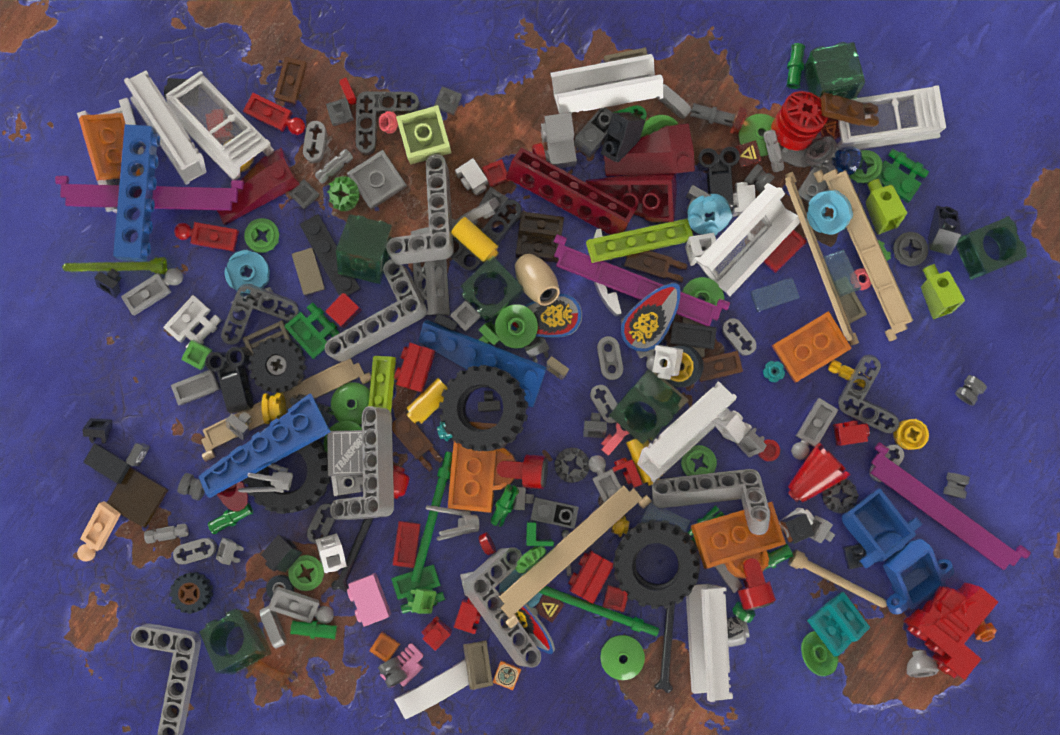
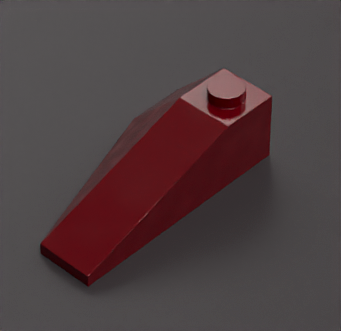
(660, 152)
(262, 184)
(650, 194)

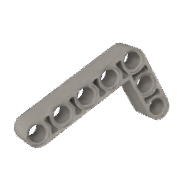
(436, 216)
(382, 318)
(377, 470)
(720, 487)
(495, 613)
(176, 673)

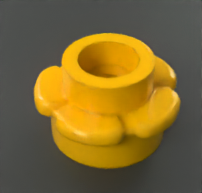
(620, 526)

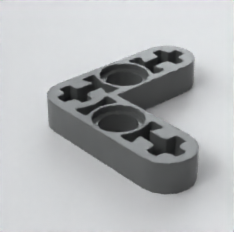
(377, 108)
(247, 305)
(858, 397)

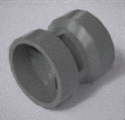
(759, 178)
(971, 390)
(191, 486)
(959, 489)
(392, 672)

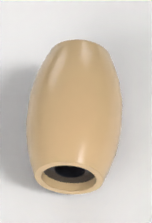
(537, 279)

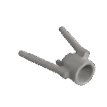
(281, 480)
(466, 524)

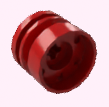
(799, 121)

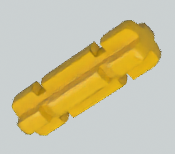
(844, 372)

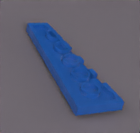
(472, 352)
(284, 436)

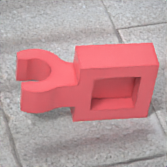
(611, 442)

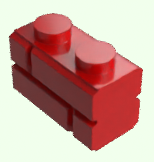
(415, 367)
(591, 576)

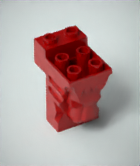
(948, 623)

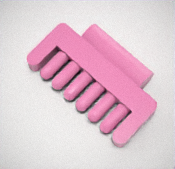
(412, 666)

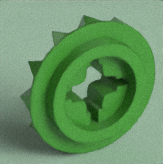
(871, 159)
(346, 185)
(264, 225)
(695, 452)
(530, 558)
(316, 575)

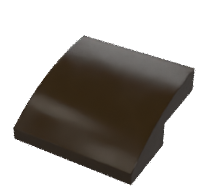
(538, 235)
(137, 497)

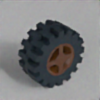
(185, 599)

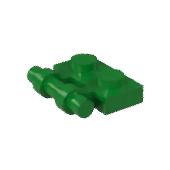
(903, 183)
(307, 335)
(428, 580)

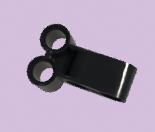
(719, 172)
(233, 378)

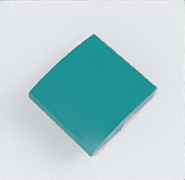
(838, 624)

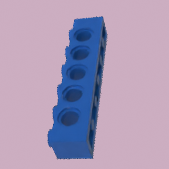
(134, 138)

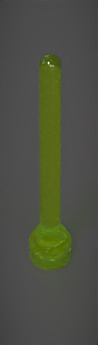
(156, 265)

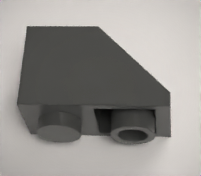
(594, 132)
(554, 512)

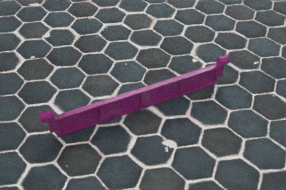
(164, 197)
(631, 283)
(944, 512)

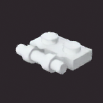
(188, 318)

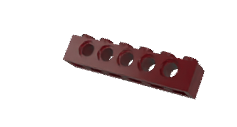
(569, 193)

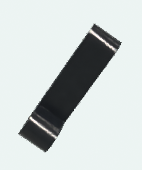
(463, 252)

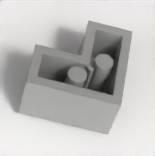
(559, 136)

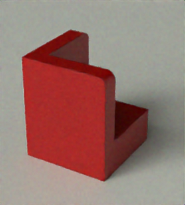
(343, 310)

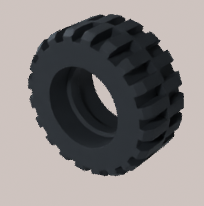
(455, 408)
(307, 494)
(647, 592)

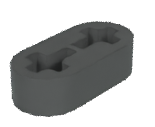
(317, 520)

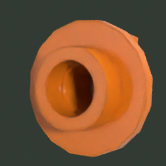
(985, 632)

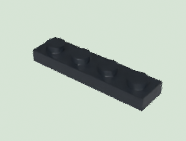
(326, 252)

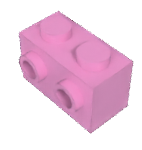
(369, 600)

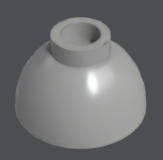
(921, 665)

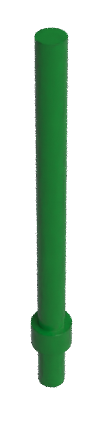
(444, 474)
(635, 623)

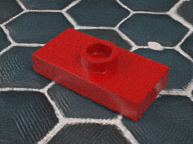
(785, 251)
(406, 544)

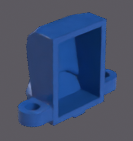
(879, 527)
(915, 575)

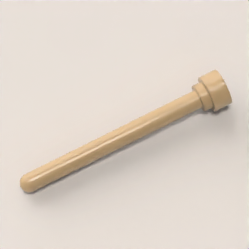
(801, 561)

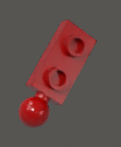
(273, 114)
(208, 235)

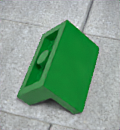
(531, 536)

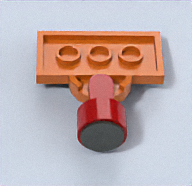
(481, 472)
(744, 554)

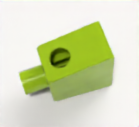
(884, 207)
(940, 292)

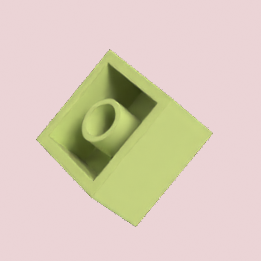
(423, 134)

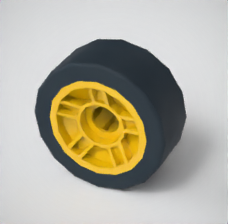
(692, 370)

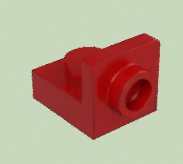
(631, 474)

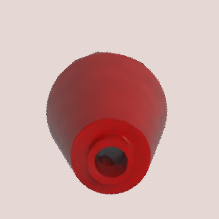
(816, 475)

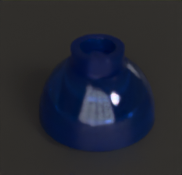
(847, 159)

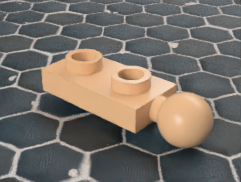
(97, 531)

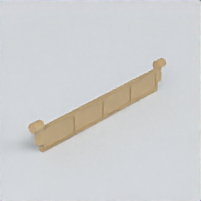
(871, 255)
(819, 259)
(316, 385)
(568, 550)

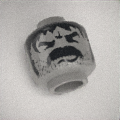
(737, 631)

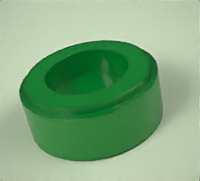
(746, 616)

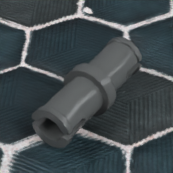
(712, 115)

